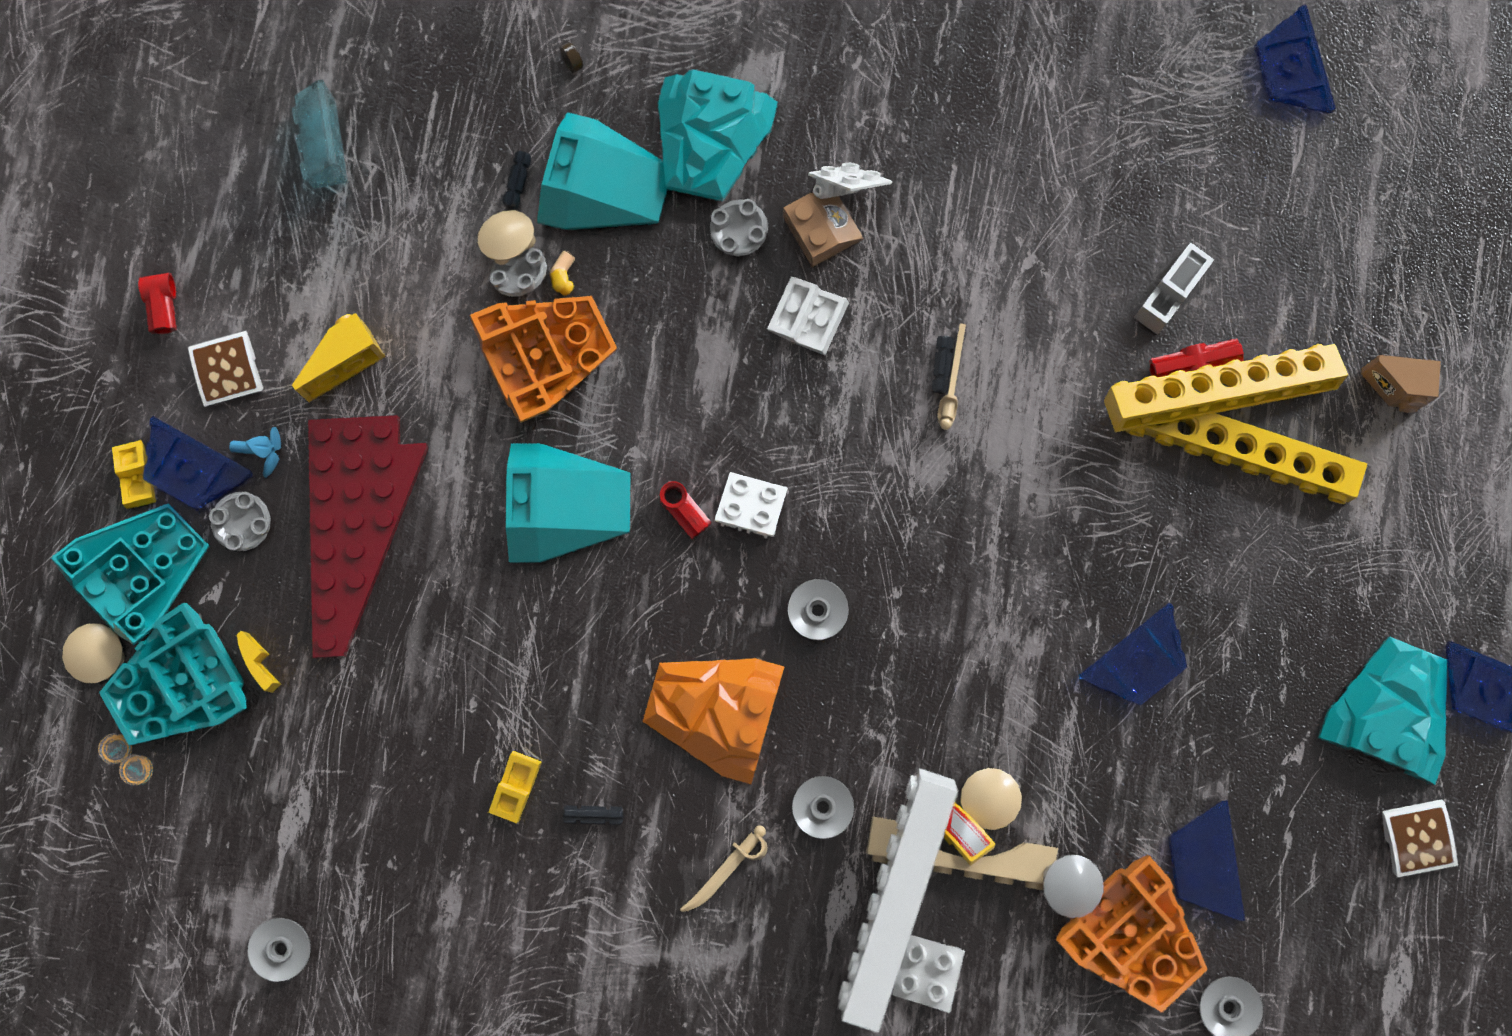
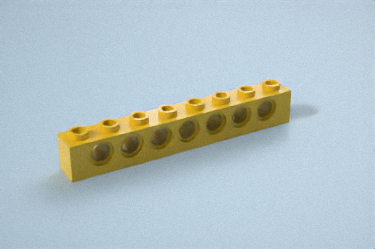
(1325, 374)
(1346, 471)

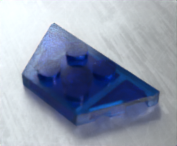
(1294, 64)
(188, 468)
(1141, 660)
(1480, 686)
(1207, 863)

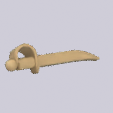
(949, 403)
(729, 866)

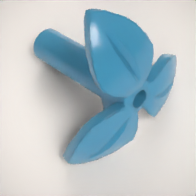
(261, 447)

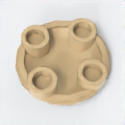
(506, 236)
(92, 653)
(991, 798)

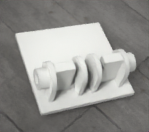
(844, 180)
(751, 505)
(929, 973)

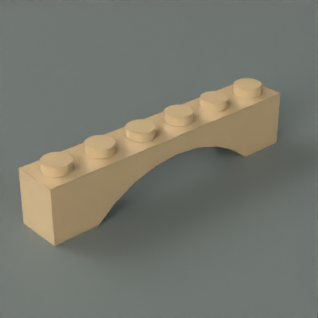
(1021, 863)

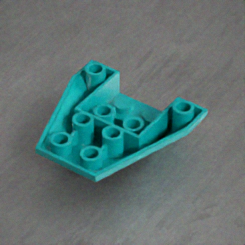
(599, 179)
(561, 503)
(133, 568)

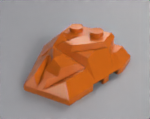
(542, 349)
(716, 710)
(1137, 936)

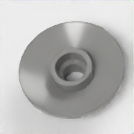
(818, 593)
(839, 812)
(264, 954)
(1246, 1012)

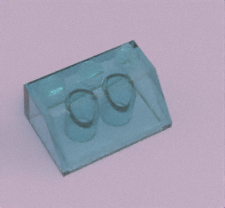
(319, 136)

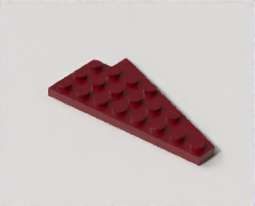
(356, 502)

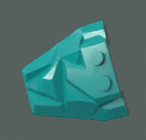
(710, 131)
(174, 681)
(1395, 710)

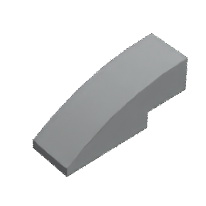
(1174, 288)

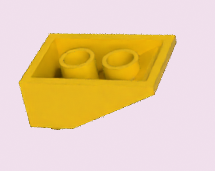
(339, 356)

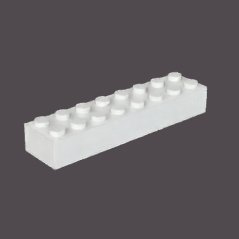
(898, 899)

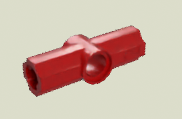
(1196, 356)

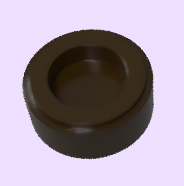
(571, 57)

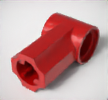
(158, 295)
(686, 511)

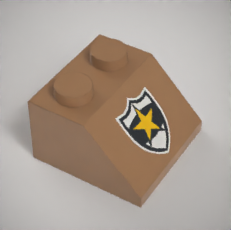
(821, 227)
(1404, 381)

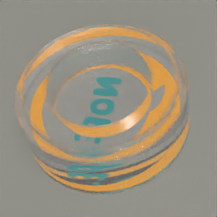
(114, 749)
(136, 770)

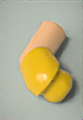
(559, 275)

